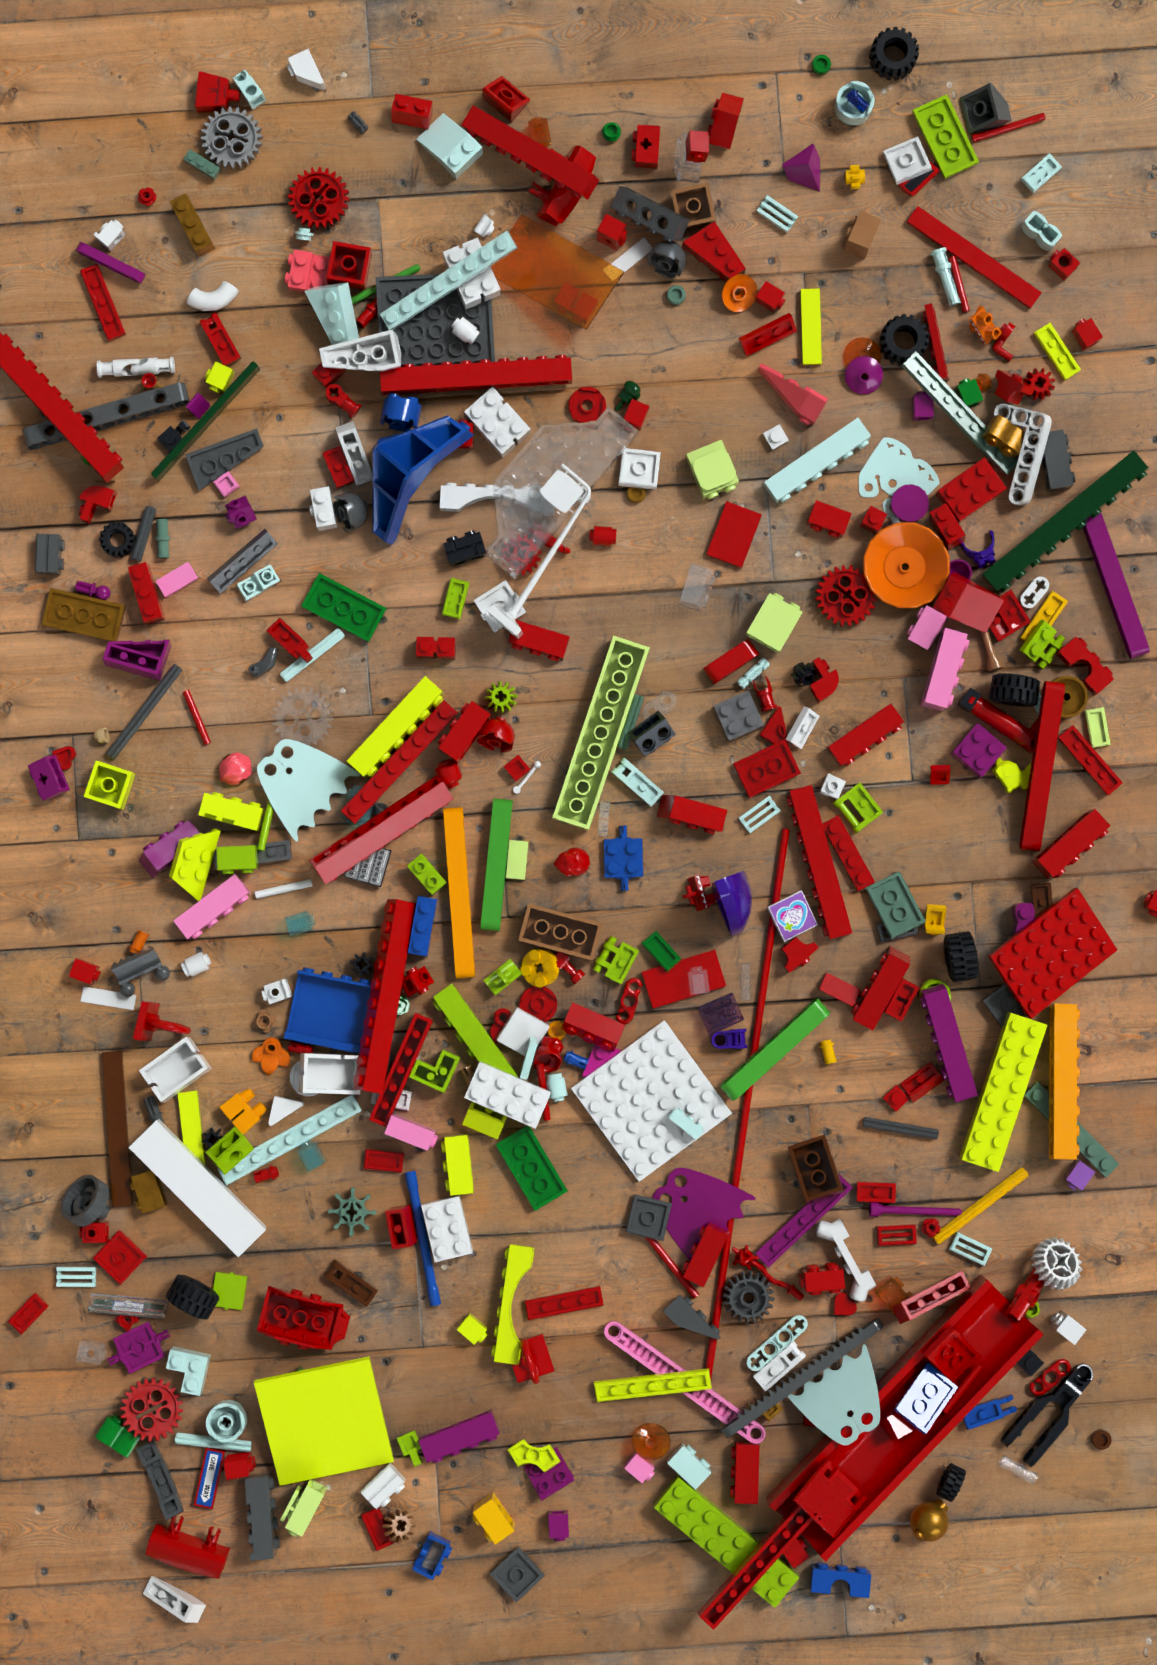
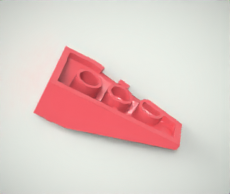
(803, 402)

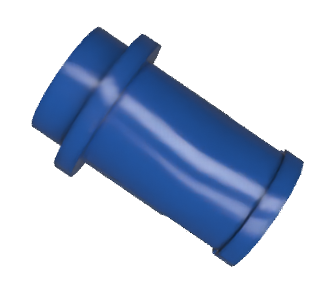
(576, 1060)

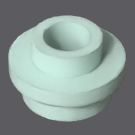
(303, 234)

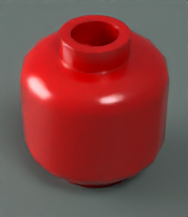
(449, 773)

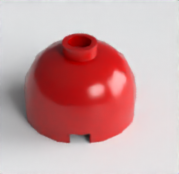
(496, 734)

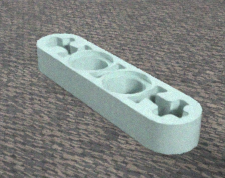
(779, 1345)

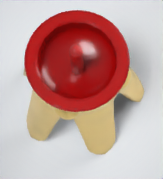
(150, 381)

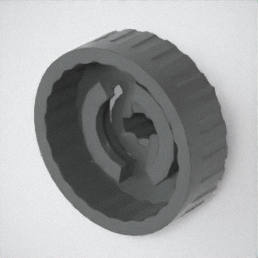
(85, 1201)

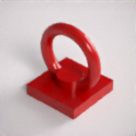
(149, 1022)
(533, 1360)

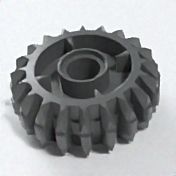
(754, 1307)

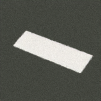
(633, 255)
(107, 998)

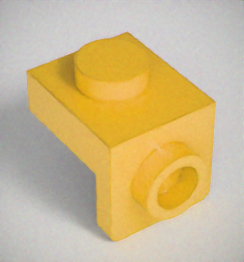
(935, 919)

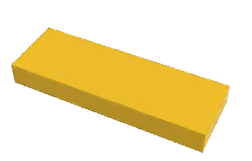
(1048, 611)

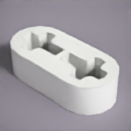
(1037, 595)

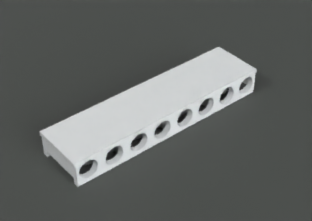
(198, 1187)

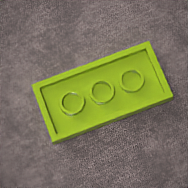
(945, 136)

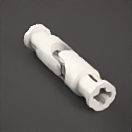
(138, 367)

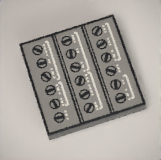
(372, 869)

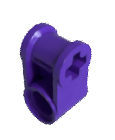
(730, 1039)

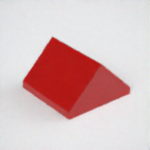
(505, 98)

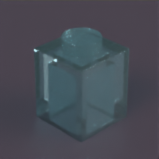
(300, 923)
(311, 1155)

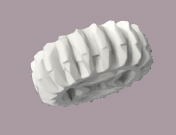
(1066, 1270)

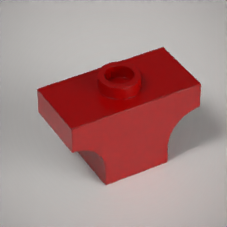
(1012, 387)
(797, 953)

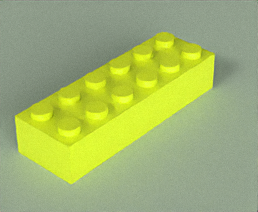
(396, 727)

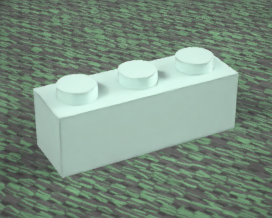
(686, 1123)

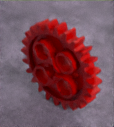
(303, 189)
(835, 609)
(143, 1394)

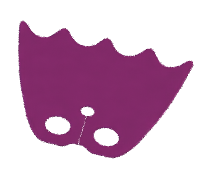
(707, 1202)

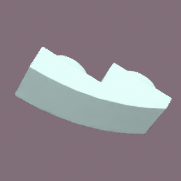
(258, 583)

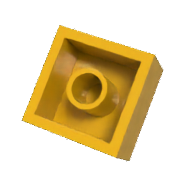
(493, 1518)

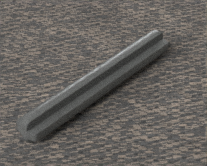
(900, 1128)

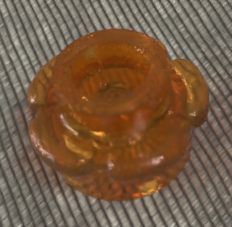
(984, 381)

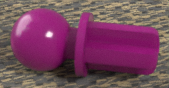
(101, 592)

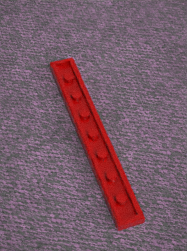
(974, 257)

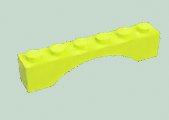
(508, 1345)

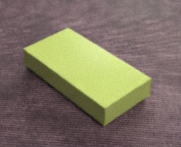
(1097, 727)
(517, 859)

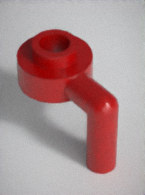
(1006, 330)

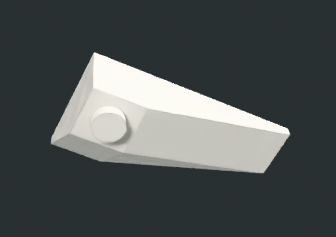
(367, 353)

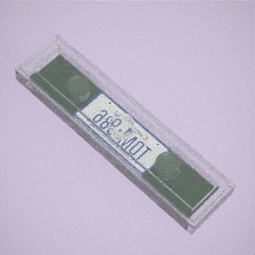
(128, 1306)

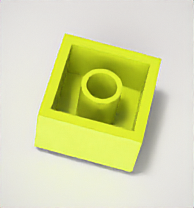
(109, 785)

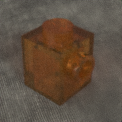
(539, 131)

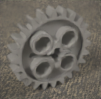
(227, 154)

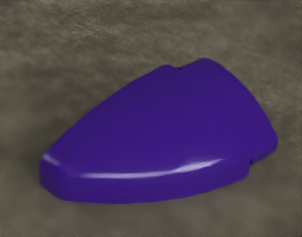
(736, 898)

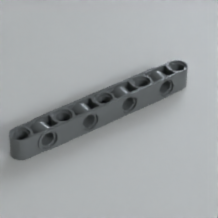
(109, 414)

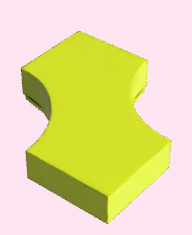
(525, 1454)

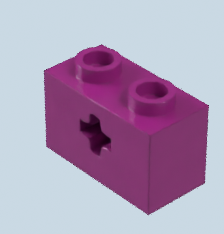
(48, 777)

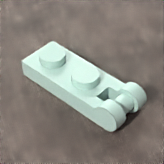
(638, 782)

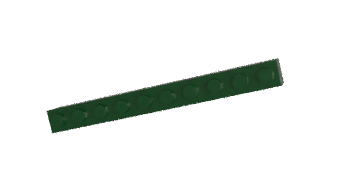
(1065, 521)

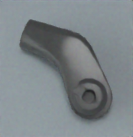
(265, 664)

